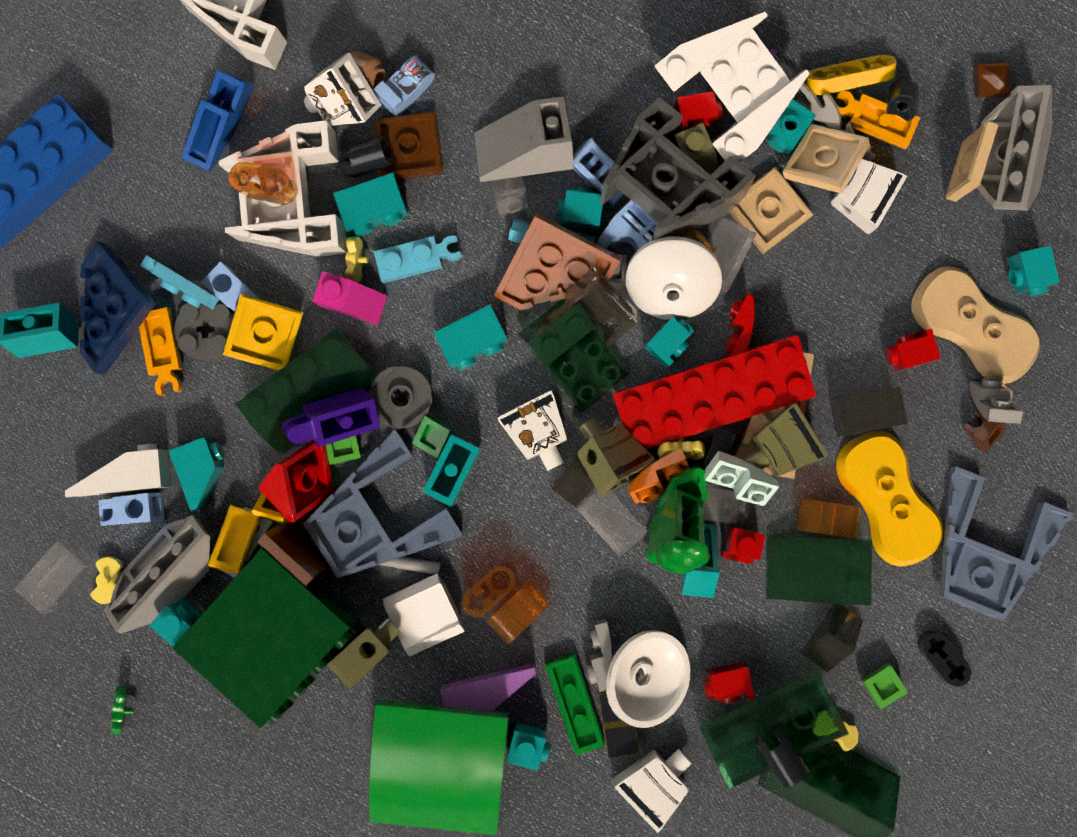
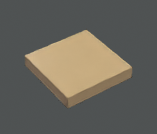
(826, 158)
(971, 161)
(771, 210)

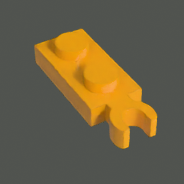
(872, 118)
(161, 349)

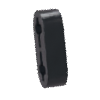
(949, 654)

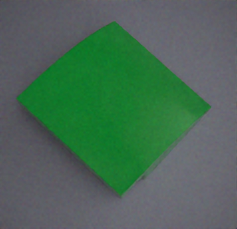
(437, 766)

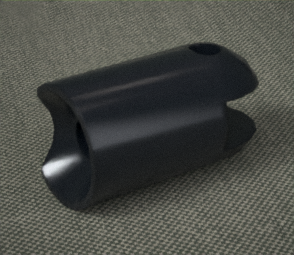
(903, 99)
(366, 157)
(724, 442)
(783, 759)

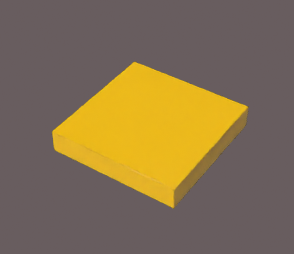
(262, 332)

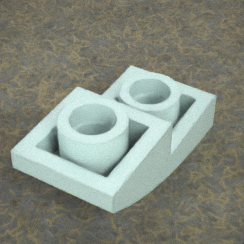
(746, 479)

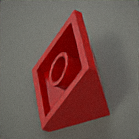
(299, 481)

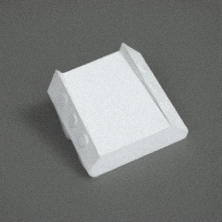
(424, 614)

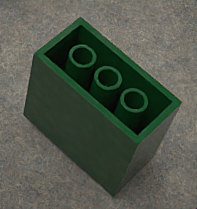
(267, 638)

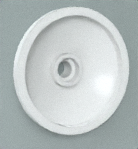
(678, 266)
(660, 681)

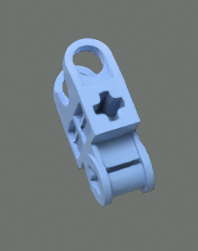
(629, 226)

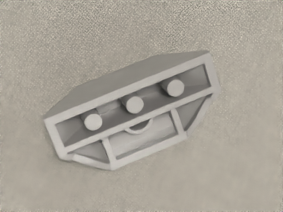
(1019, 148)
(160, 574)

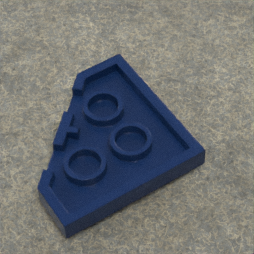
(111, 307)

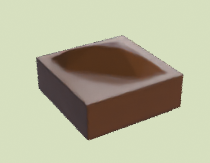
(992, 80)

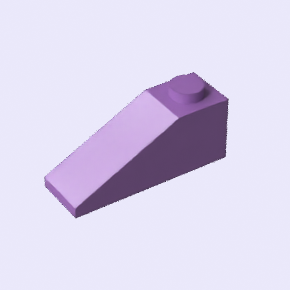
(486, 690)

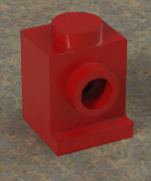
(698, 110)
(913, 350)
(742, 545)
(728, 683)

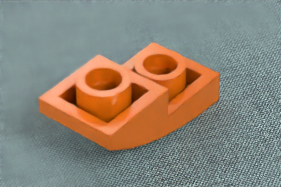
(648, 484)

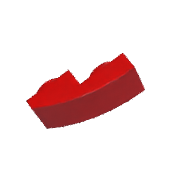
(742, 320)

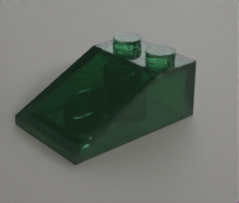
(819, 569)

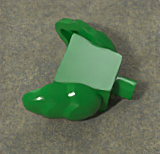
(678, 526)

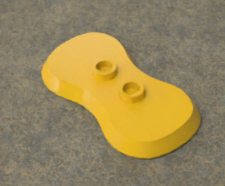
(900, 519)

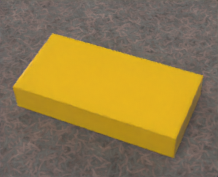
(234, 540)

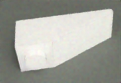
(131, 471)

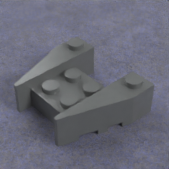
(670, 182)

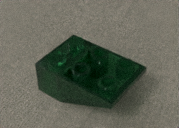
(574, 354)

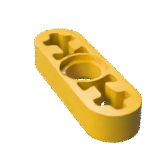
(852, 74)

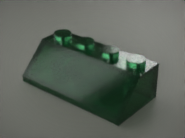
(320, 372)
(799, 709)
(843, 791)

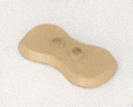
(957, 310)

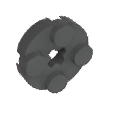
(188, 330)
(404, 379)

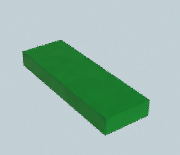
(574, 704)

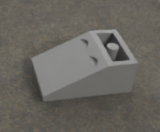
(526, 142)

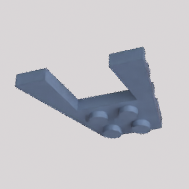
(350, 532)
(980, 574)

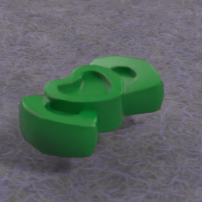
(119, 709)

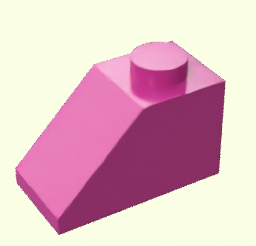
(349, 298)

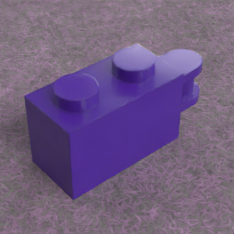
(333, 418)

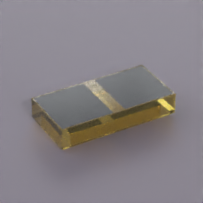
(619, 736)

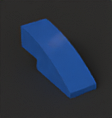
(217, 119)

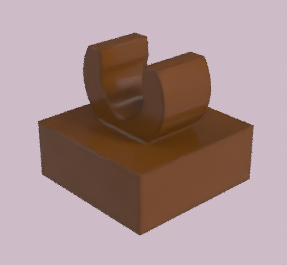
(986, 433)

